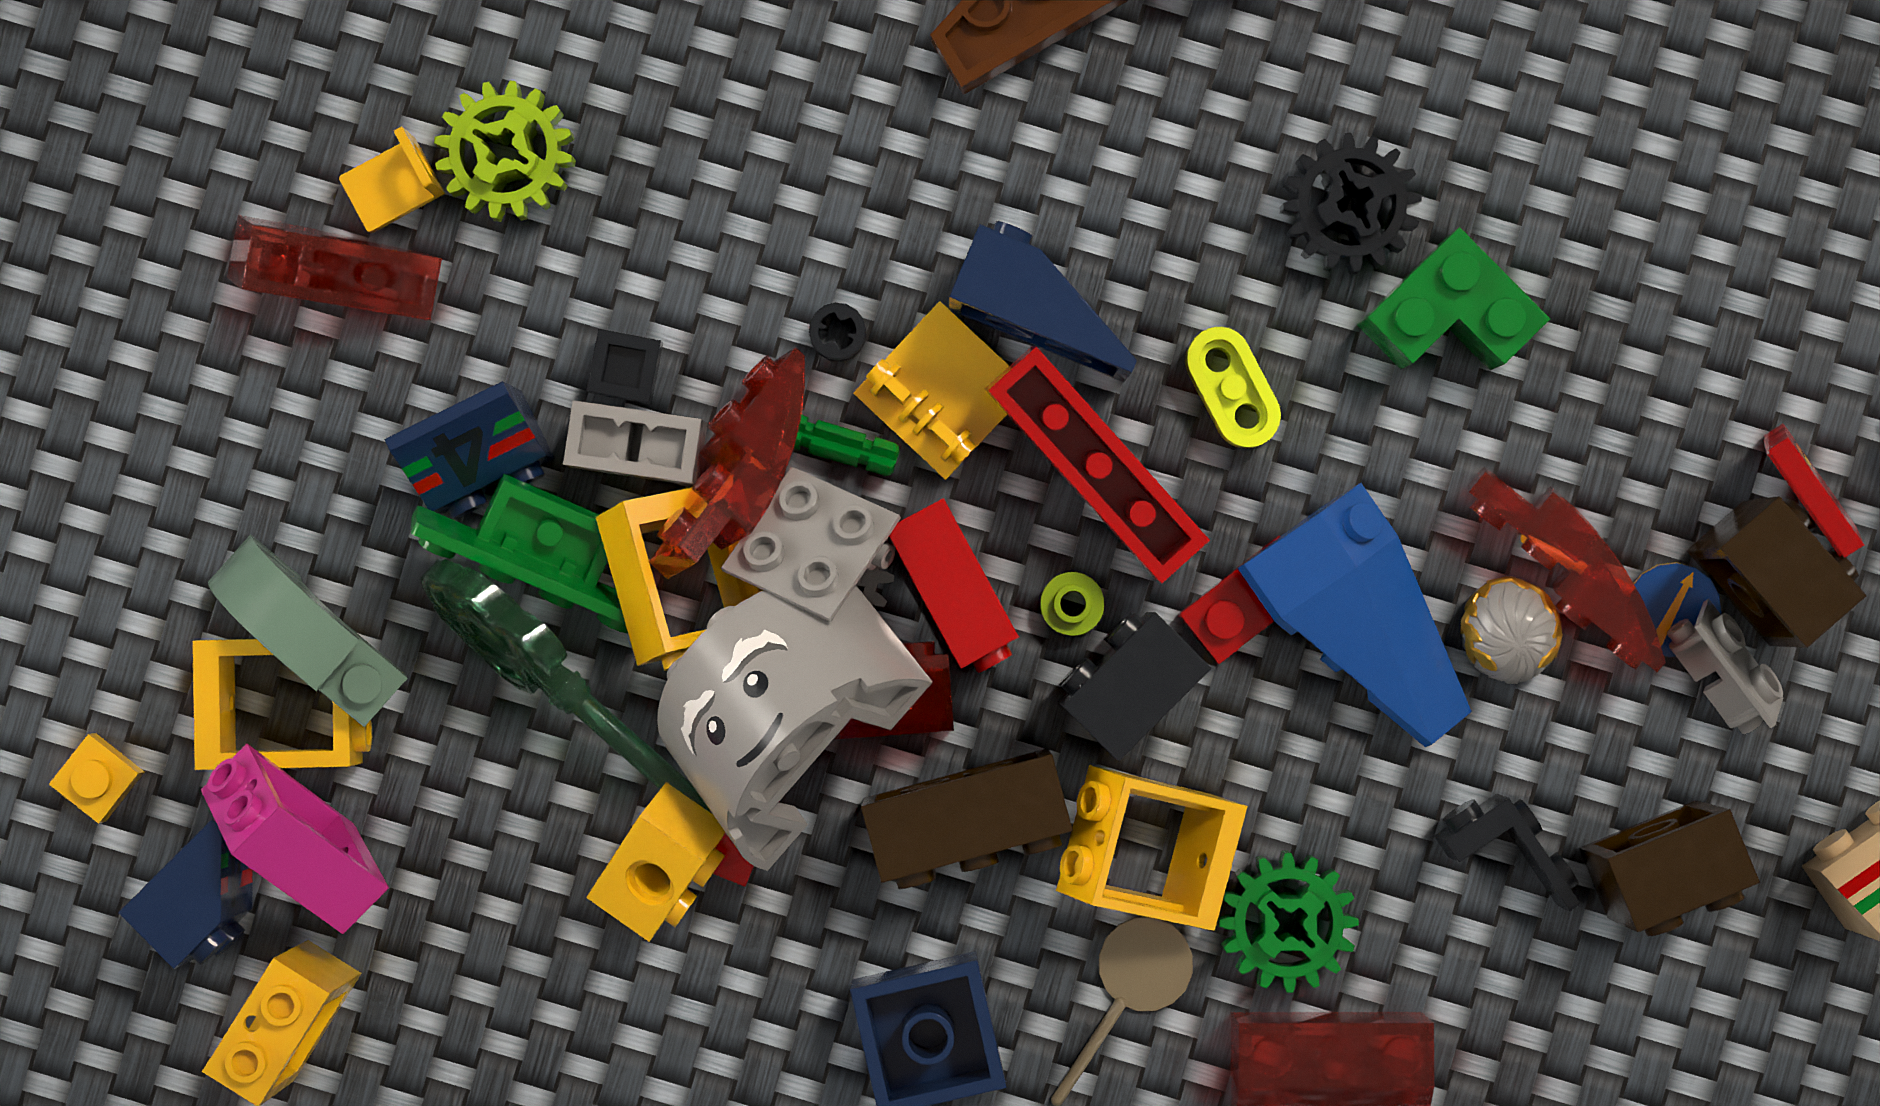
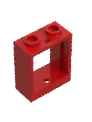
(954, 587)

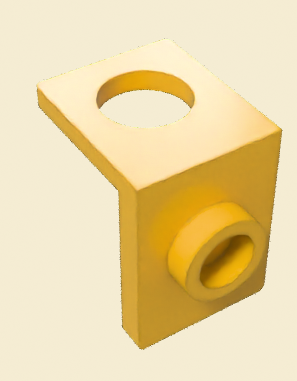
(392, 183)

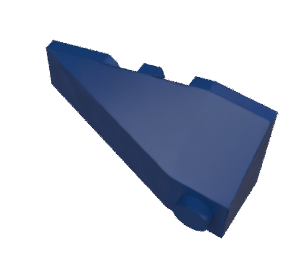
(1356, 599)

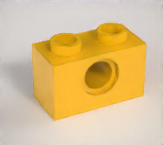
(658, 862)

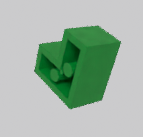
(1456, 291)

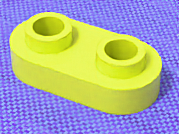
(1236, 386)

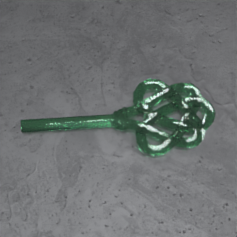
(532, 659)

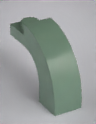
(303, 632)

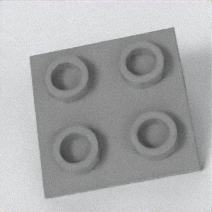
(814, 544)

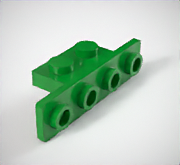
(531, 540)

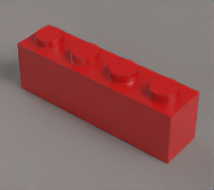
(1097, 464)

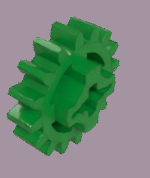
(1309, 899)

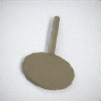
(1143, 968)

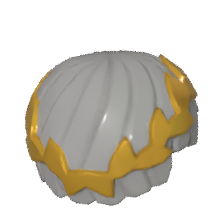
(1510, 630)

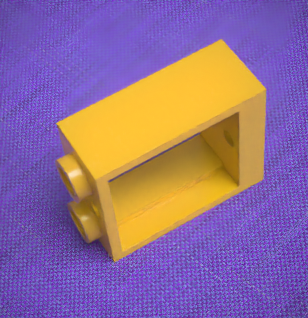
(634, 581)
(217, 721)
(1191, 890)
(292, 1012)

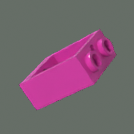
(293, 838)

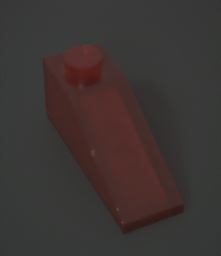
(332, 268)

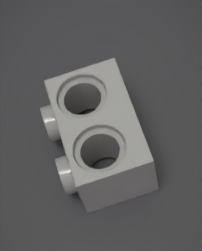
(635, 443)

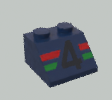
(469, 447)
(194, 901)

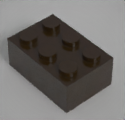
(966, 818)

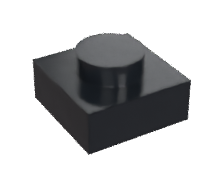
(624, 366)

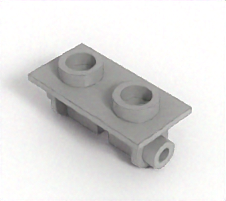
(1746, 690)

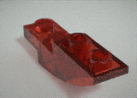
(746, 461)
(1594, 580)

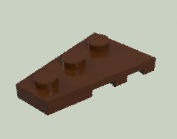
(994, 35)

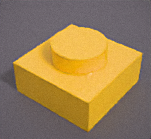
(96, 778)

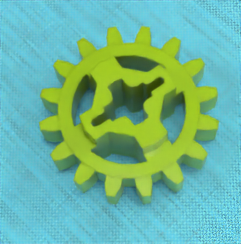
(493, 174)

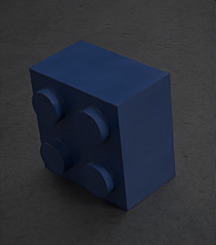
(928, 1032)

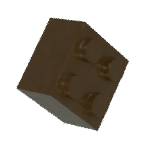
(1778, 571)
(1670, 867)

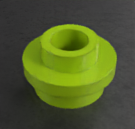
(1057, 618)

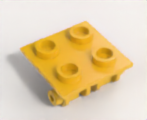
(936, 390)

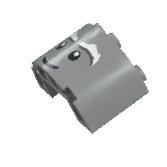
(766, 700)

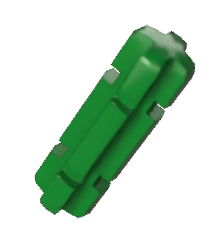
(847, 446)

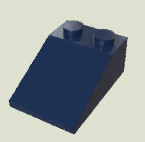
(1027, 297)

